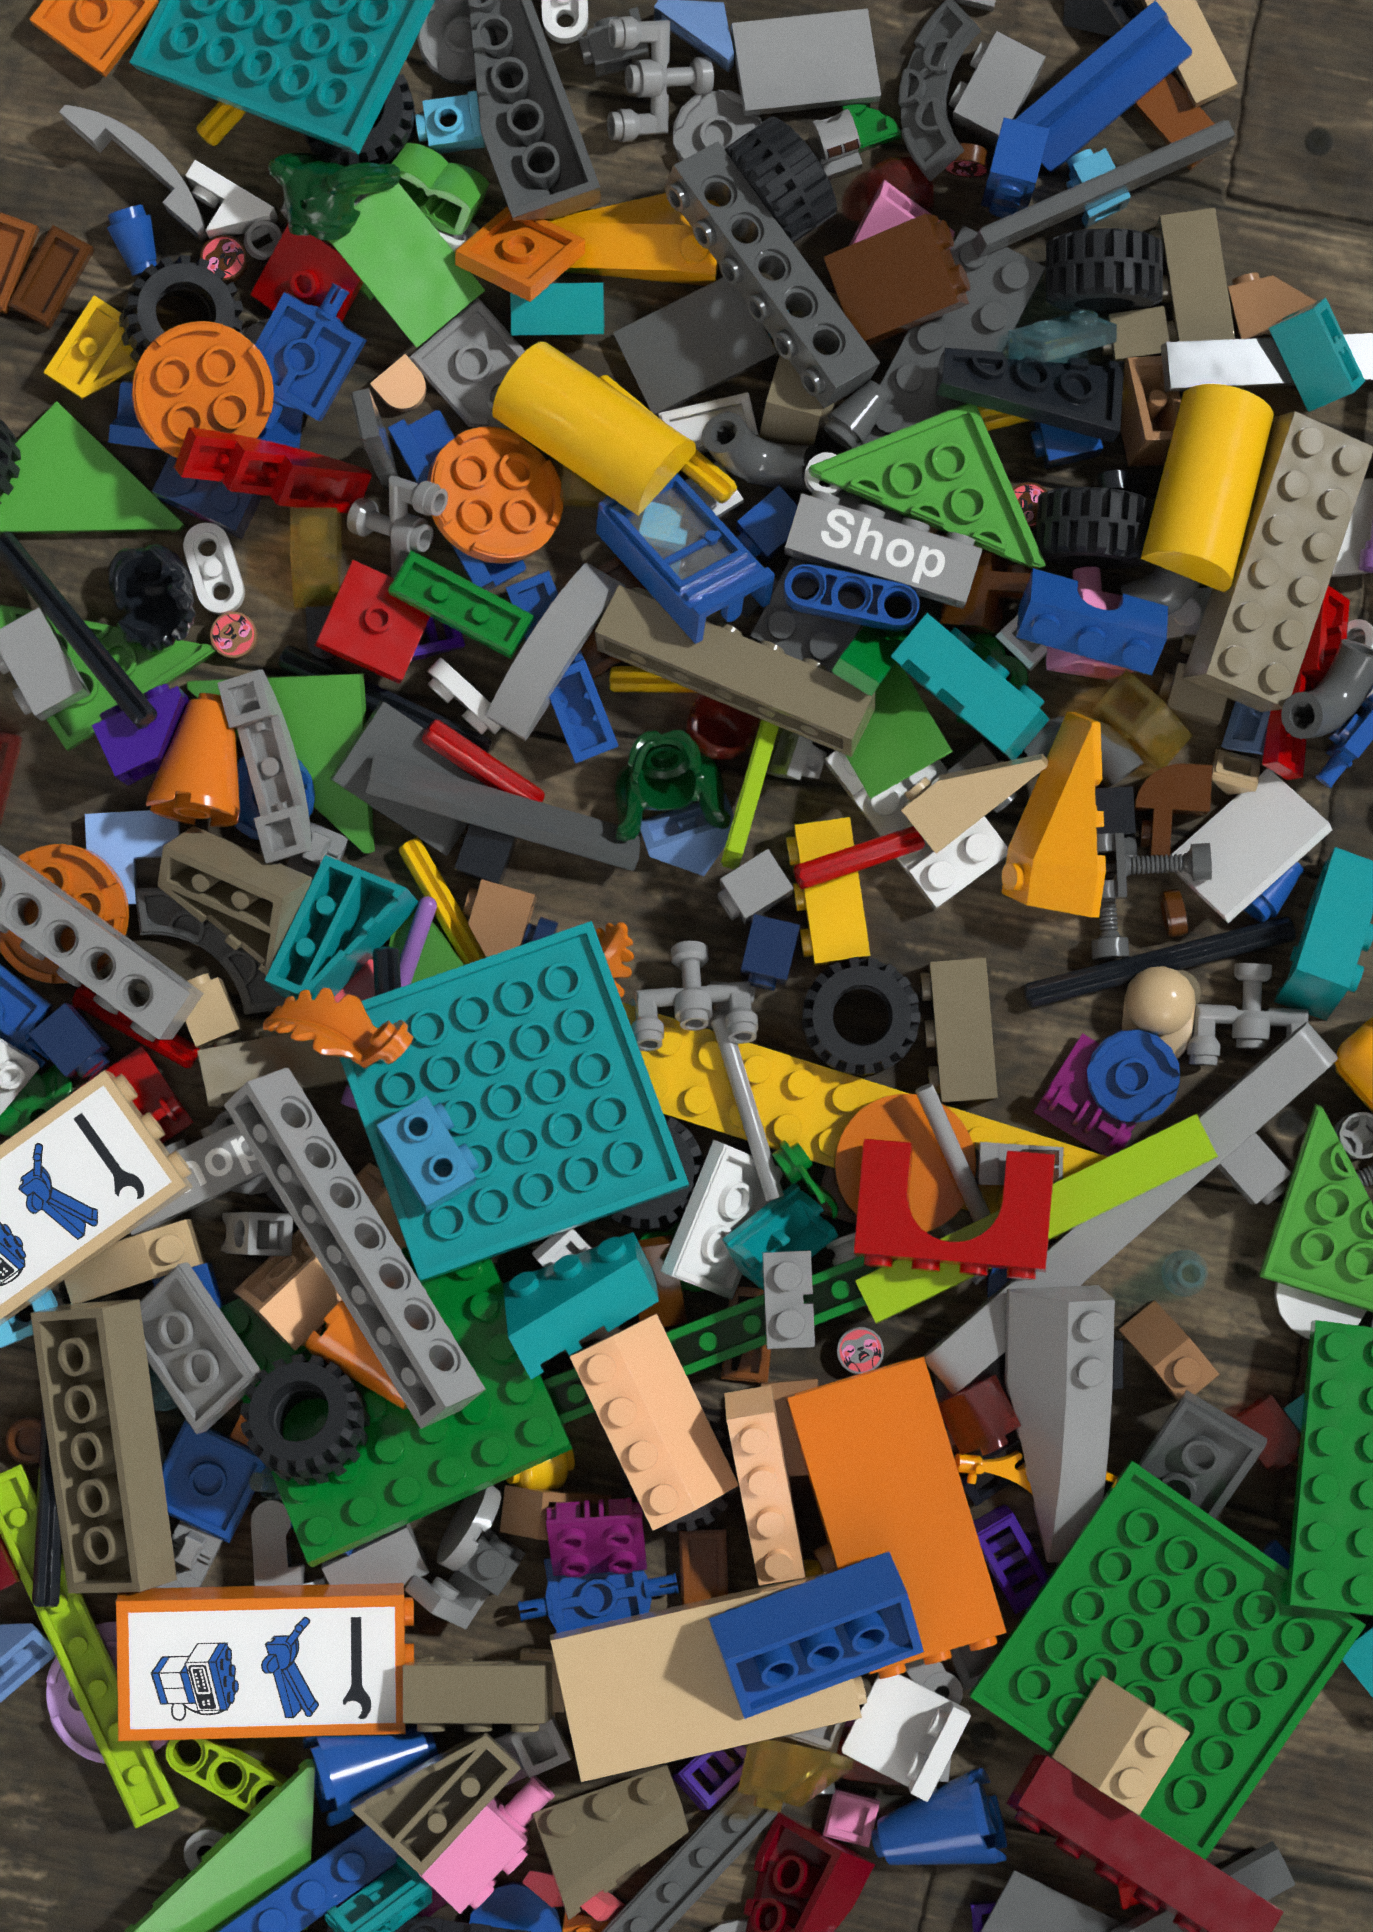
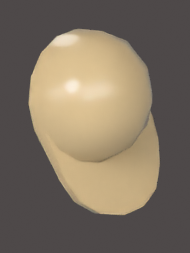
(1161, 1004)

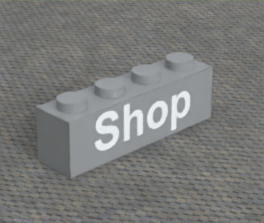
(883, 549)
(217, 1166)

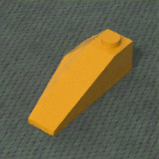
(640, 242)
(1054, 847)

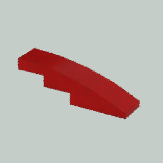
(271, 469)
(1283, 751)

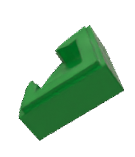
(872, 126)

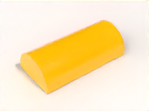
(590, 427)
(1208, 484)

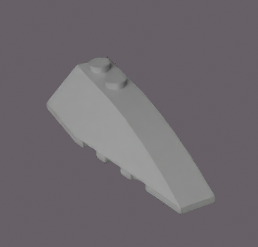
(1063, 1398)

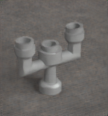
(652, 77)
(405, 530)
(693, 1002)
(1249, 1025)

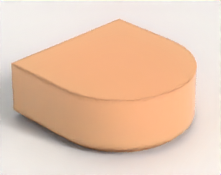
(401, 385)

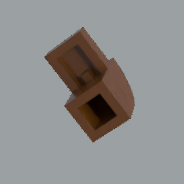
(984, 607)
(1169, 791)

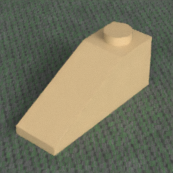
(961, 798)
(136, 1261)

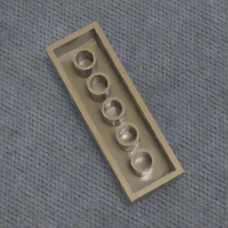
(1297, 522)
(103, 1447)

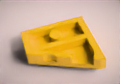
(92, 352)

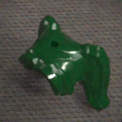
(327, 192)
(667, 775)

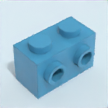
(427, 1153)

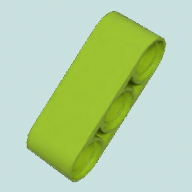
(206, 1772)

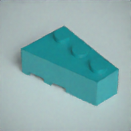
(971, 686)
(337, 929)
(1332, 937)
(576, 1297)

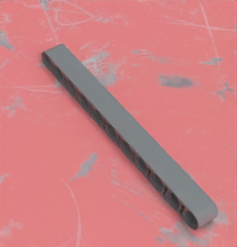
(1092, 1244)

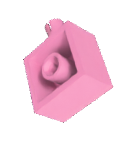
(486, 1846)

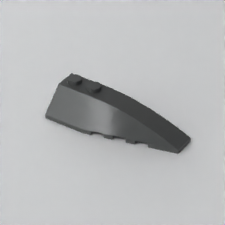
(528, 115)

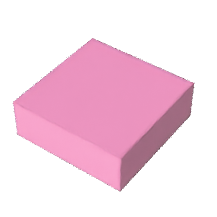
(851, 1817)

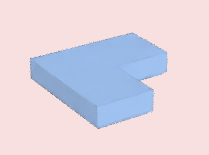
(127, 837)

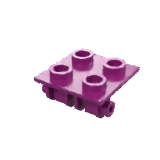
(1073, 1109)
(596, 1543)

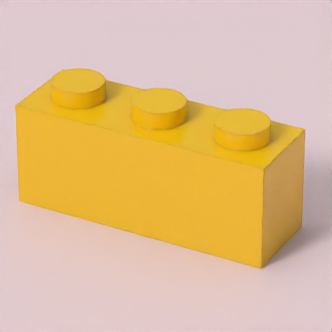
(833, 907)

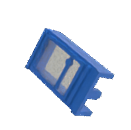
(684, 557)

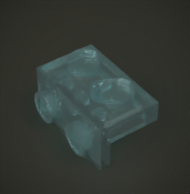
(1062, 337)

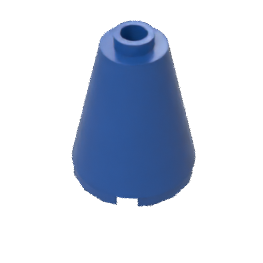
(360, 1763)
(951, 1828)

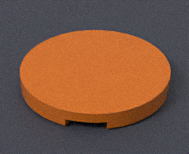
(201, 380)
(498, 493)
(88, 881)
(900, 1117)

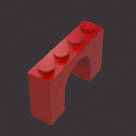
(1013, 1241)

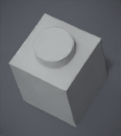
(1255, 1171)

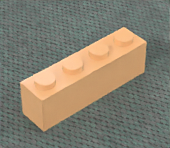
(764, 1485)

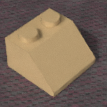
(1120, 1744)

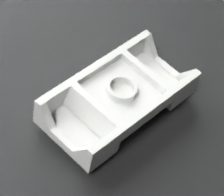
(934, 874)

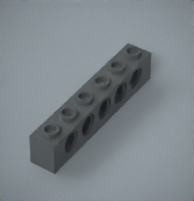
(769, 250)

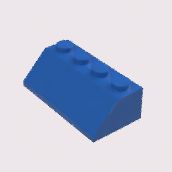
(817, 1634)

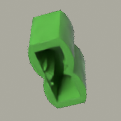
(442, 190)

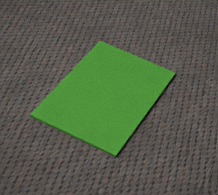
(406, 264)
(898, 736)

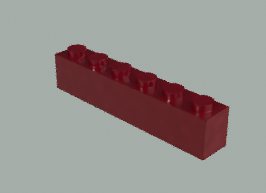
(1136, 1853)

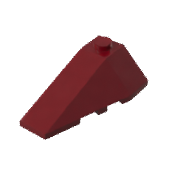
(803, 1880)

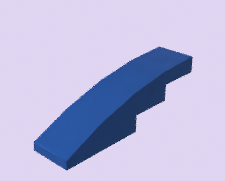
(575, 696)

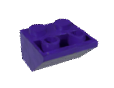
(136, 751)

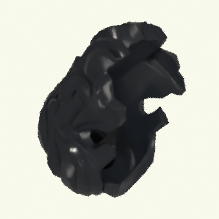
(155, 594)

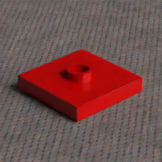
(306, 271)
(372, 625)

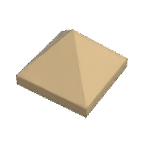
(1235, 772)

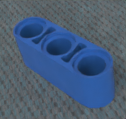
(874, 590)

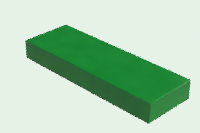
(461, 604)
(868, 658)

